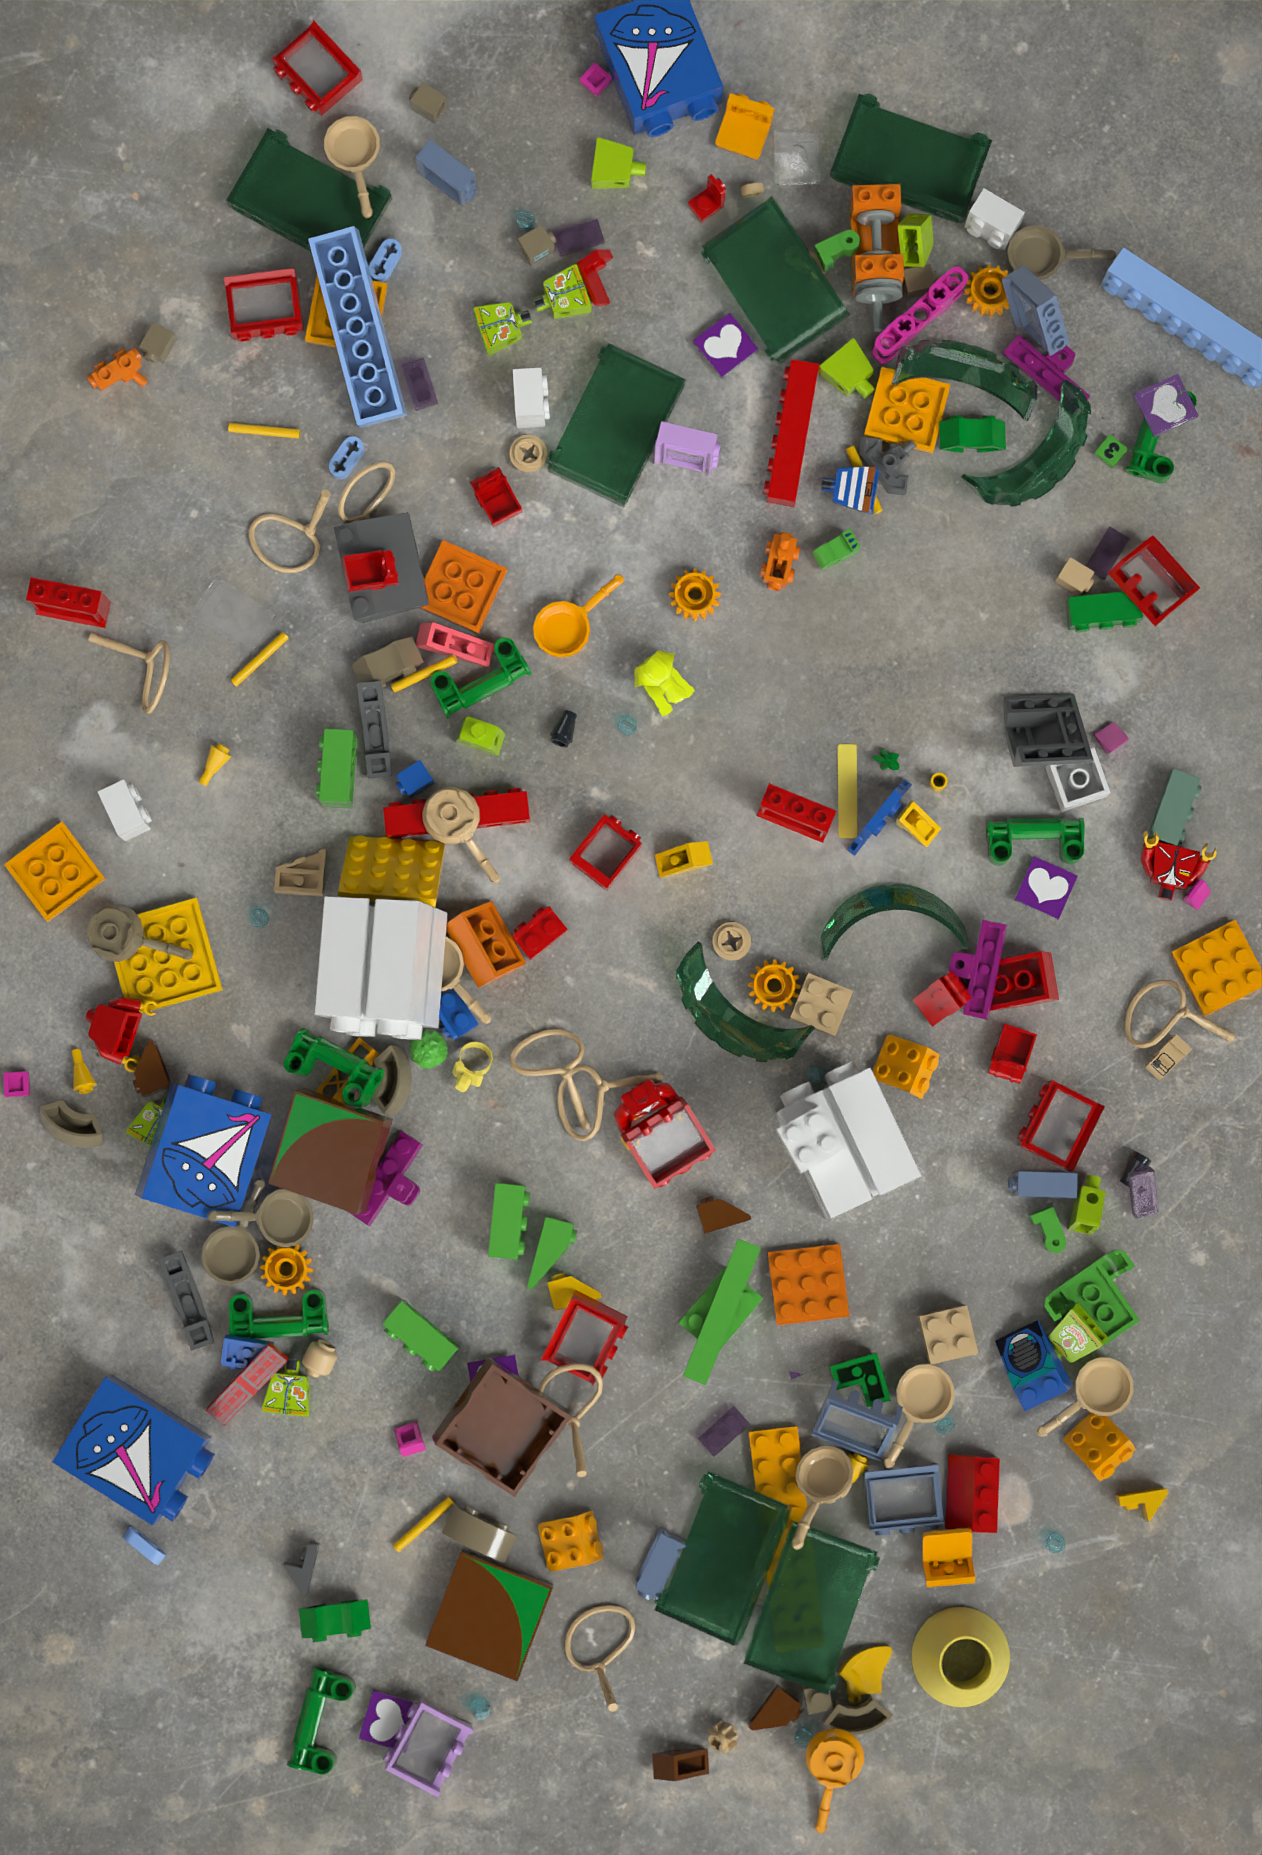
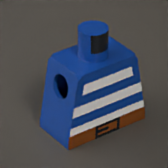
(854, 488)

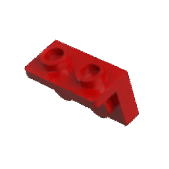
(539, 932)

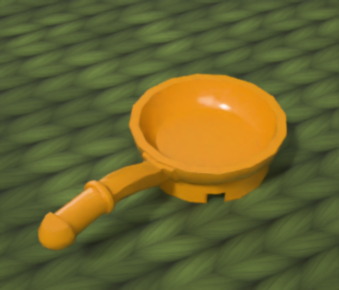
(563, 627)
(834, 1760)

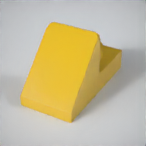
(918, 824)
(1150, 1500)

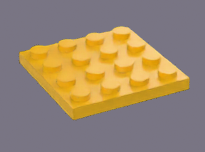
(392, 869)
(165, 977)

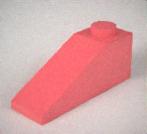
(447, 642)

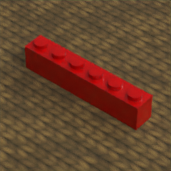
(792, 434)
(493, 808)

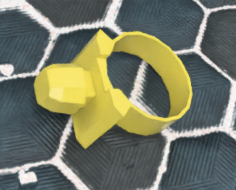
(466, 1077)

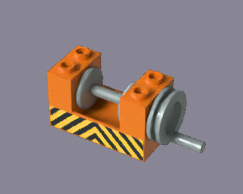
(877, 265)

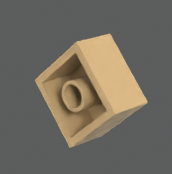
(821, 1005)
(947, 1334)

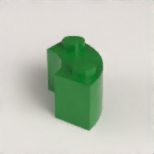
(982, 434)
(325, 1620)

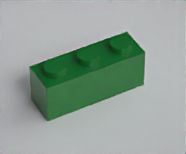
(1101, 612)

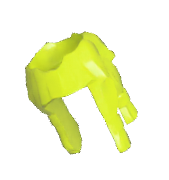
(661, 678)

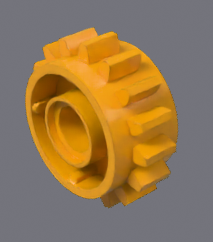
(979, 298)
(697, 582)
(783, 976)
(277, 1278)

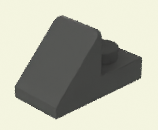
(303, 1574)

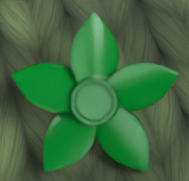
(887, 760)

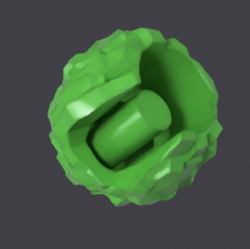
(429, 1050)

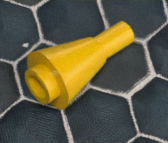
(217, 757)
(82, 1078)
(859, 1464)

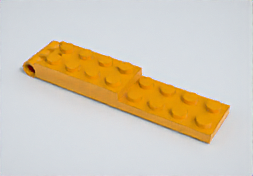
(775, 1463)

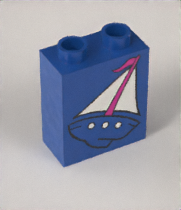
(659, 63)
(203, 1149)
(135, 1451)

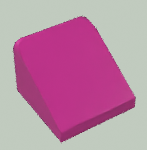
(1111, 738)
(1197, 894)
(409, 1439)

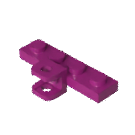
(1045, 371)
(981, 968)
(391, 1179)

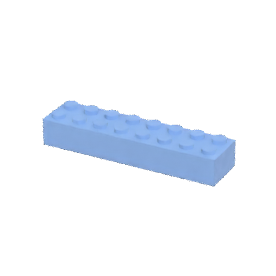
(1186, 316)
(357, 327)

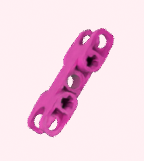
(932, 305)

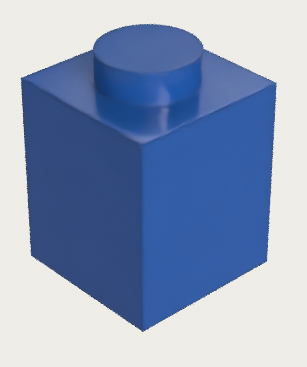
(414, 779)

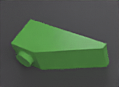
(552, 1244)

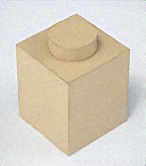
(1075, 577)

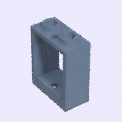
(446, 173)
(1043, 1184)

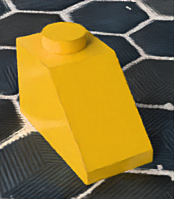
(683, 859)
(563, 1288)

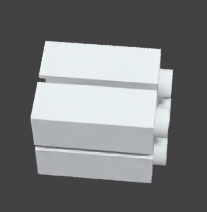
(381, 966)
(874, 1150)

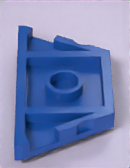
(877, 822)

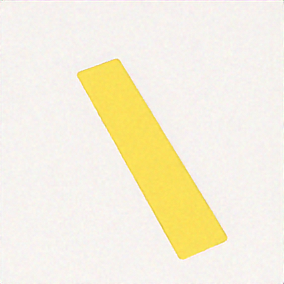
(847, 791)

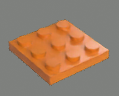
(462, 586)
(808, 1284)

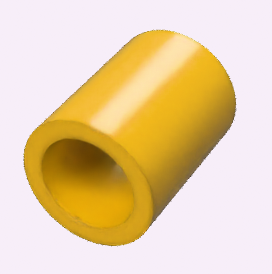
(941, 776)

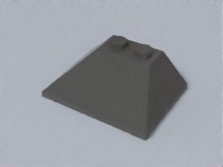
(1045, 730)

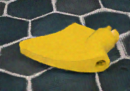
(864, 1671)

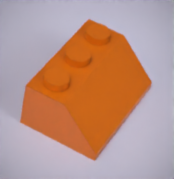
(485, 944)

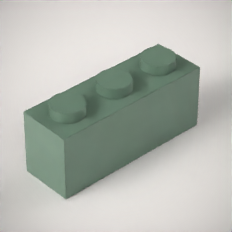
(1175, 807)

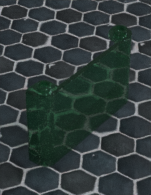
(929, 163)
(301, 195)
(775, 280)
(615, 425)
(725, 1559)
(810, 1608)

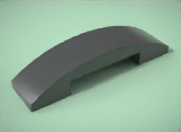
(374, 729)
(187, 1300)

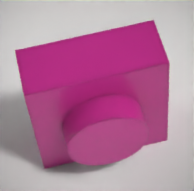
(595, 79)
(16, 1084)

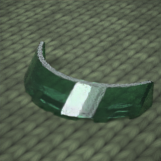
(970, 366)
(1047, 463)
(889, 898)
(727, 1024)

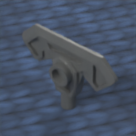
(887, 462)

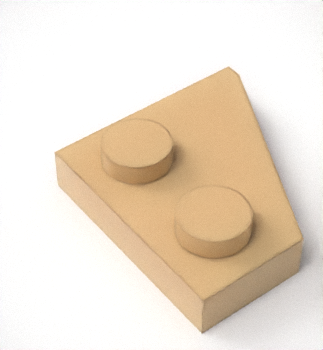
(302, 876)

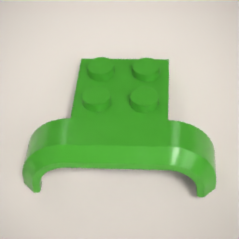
(1097, 1295)

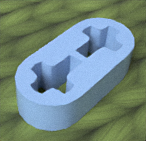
(380, 258)
(342, 453)
(144, 1545)

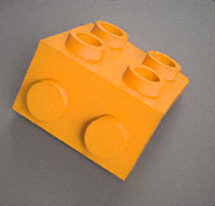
(745, 126)
(905, 1065)
(1099, 1445)
(570, 1541)
(947, 1557)

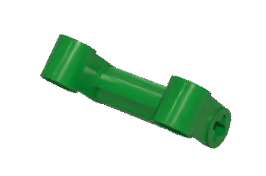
(1144, 450)
(485, 685)
(1001, 833)
(338, 1058)
(279, 1325)
(311, 1717)

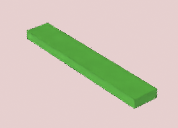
(721, 1311)

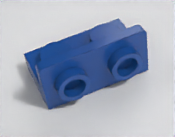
(455, 1015)
(240, 1351)

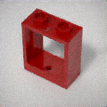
(589, 870)

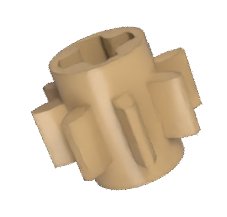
(723, 1737)

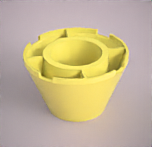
(943, 1630)

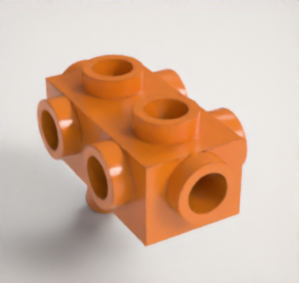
(122, 367)
(781, 554)

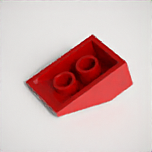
(1025, 981)

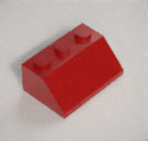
(972, 1493)

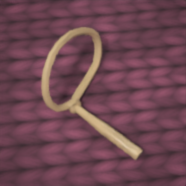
(376, 501)
(309, 530)
(120, 647)
(1183, 1011)
(565, 1072)
(603, 1087)
(574, 1422)
(600, 1668)

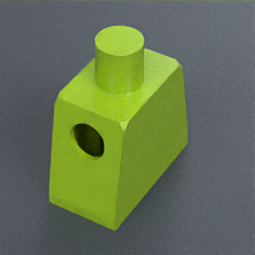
(614, 165)
(915, 232)
(848, 370)
(480, 736)
(1084, 1215)

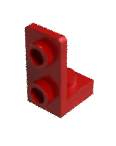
(709, 200)
(588, 270)

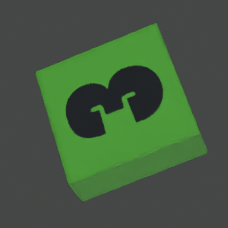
(1111, 451)

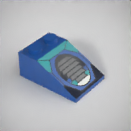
(1032, 1365)

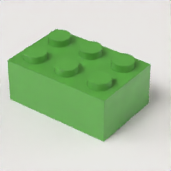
(337, 768)
(508, 1221)
(696, 1315)
(420, 1336)

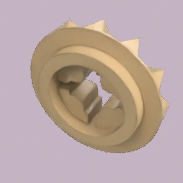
(526, 443)
(737, 931)

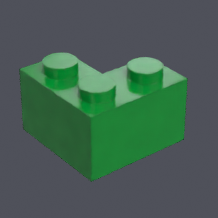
(863, 1371)

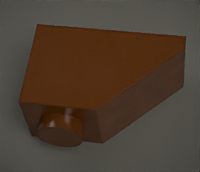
(151, 1072)
(719, 1214)
(776, 1710)
(680, 1764)

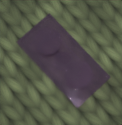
(578, 237)
(419, 384)
(1107, 552)
(1143, 1192)
(723, 1431)

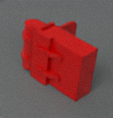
(496, 496)
(370, 570)
(943, 998)
(1012, 1053)

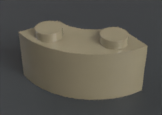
(389, 662)
(397, 1080)
(71, 1127)
(479, 1534)
(857, 1718)

